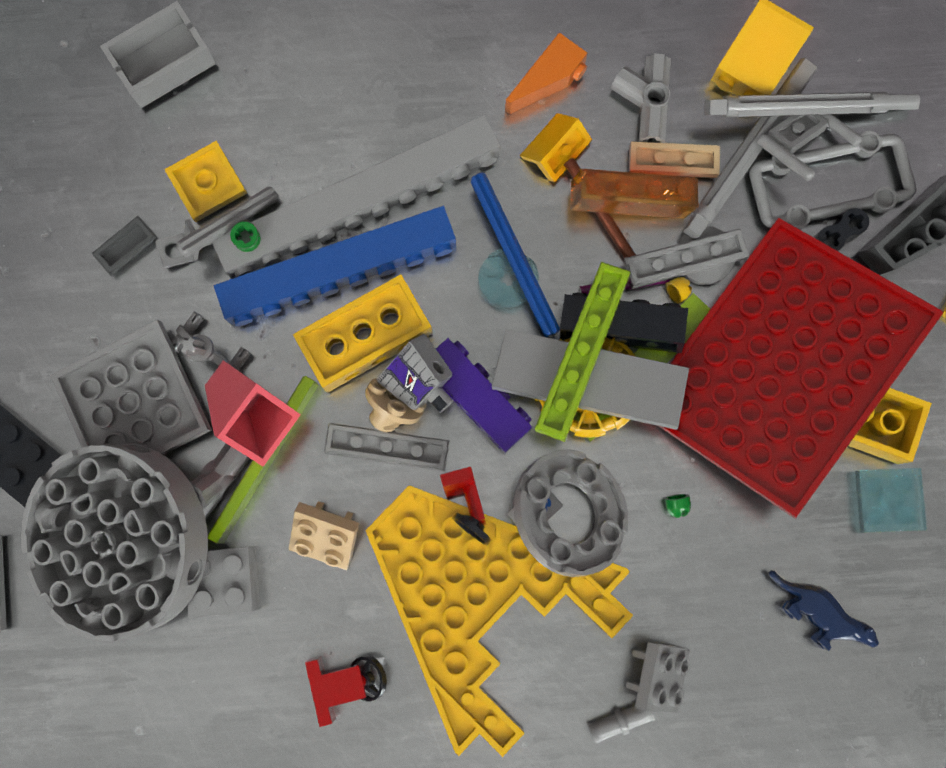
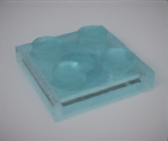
(890, 500)

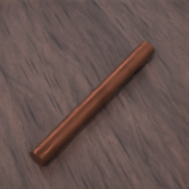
(605, 218)

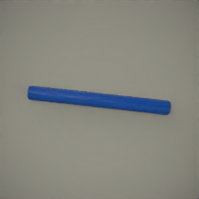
(515, 255)

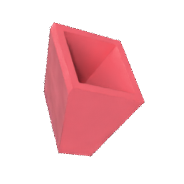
(247, 414)

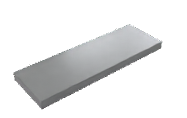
(617, 387)

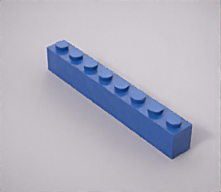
(335, 266)

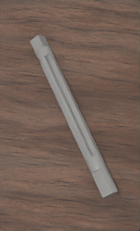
(809, 104)
(745, 155)

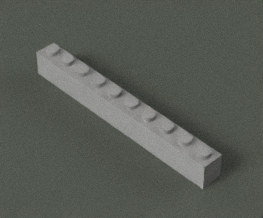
(362, 196)

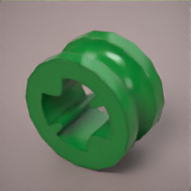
(251, 229)

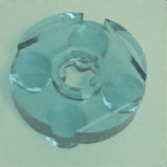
(496, 292)

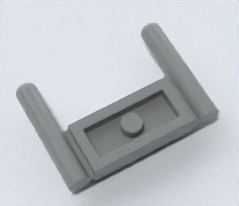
(798, 131)

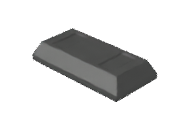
(124, 245)

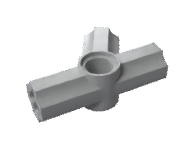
(641, 88)
(218, 478)

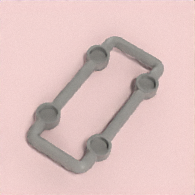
(880, 201)

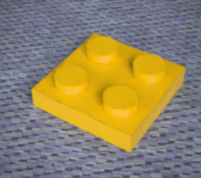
(205, 181)

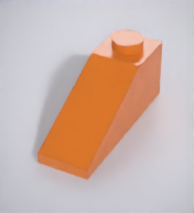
(550, 74)

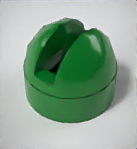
(678, 505)

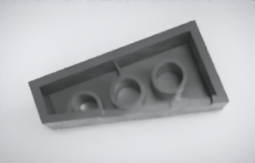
(911, 233)

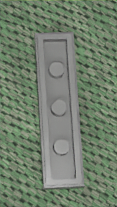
(686, 258)
(386, 446)

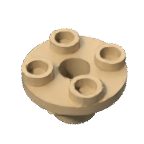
(388, 410)

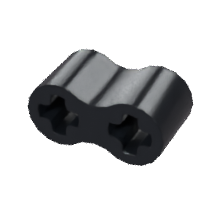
(840, 231)

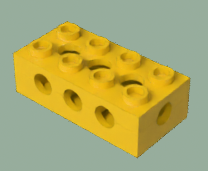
(360, 314)

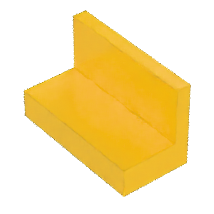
(556, 144)

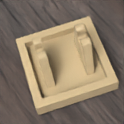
(323, 535)

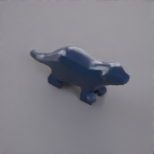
(824, 613)

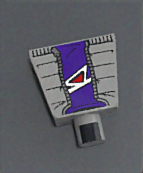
(418, 375)

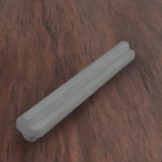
(226, 221)

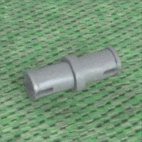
(619, 723)

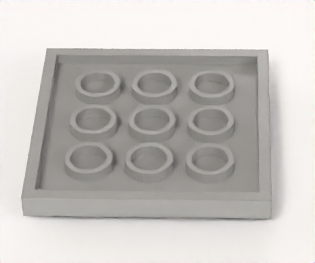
(132, 394)

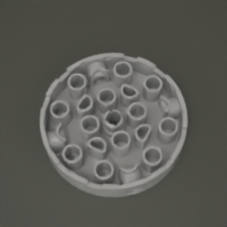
(114, 540)

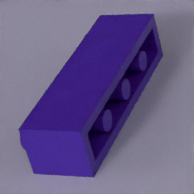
(481, 403)

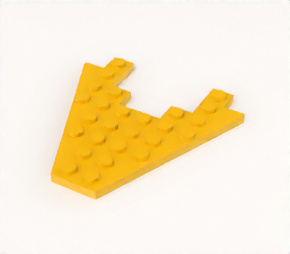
(457, 589)

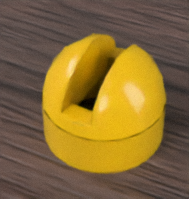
(678, 289)

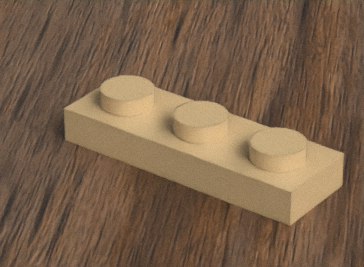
(674, 159)

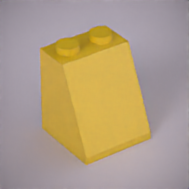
(761, 51)

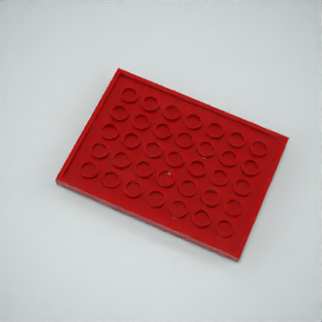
(794, 364)

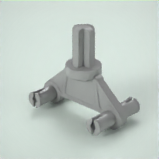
(201, 347)

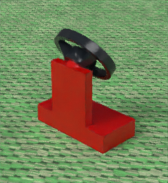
(459, 484)
(342, 685)

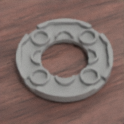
(607, 500)

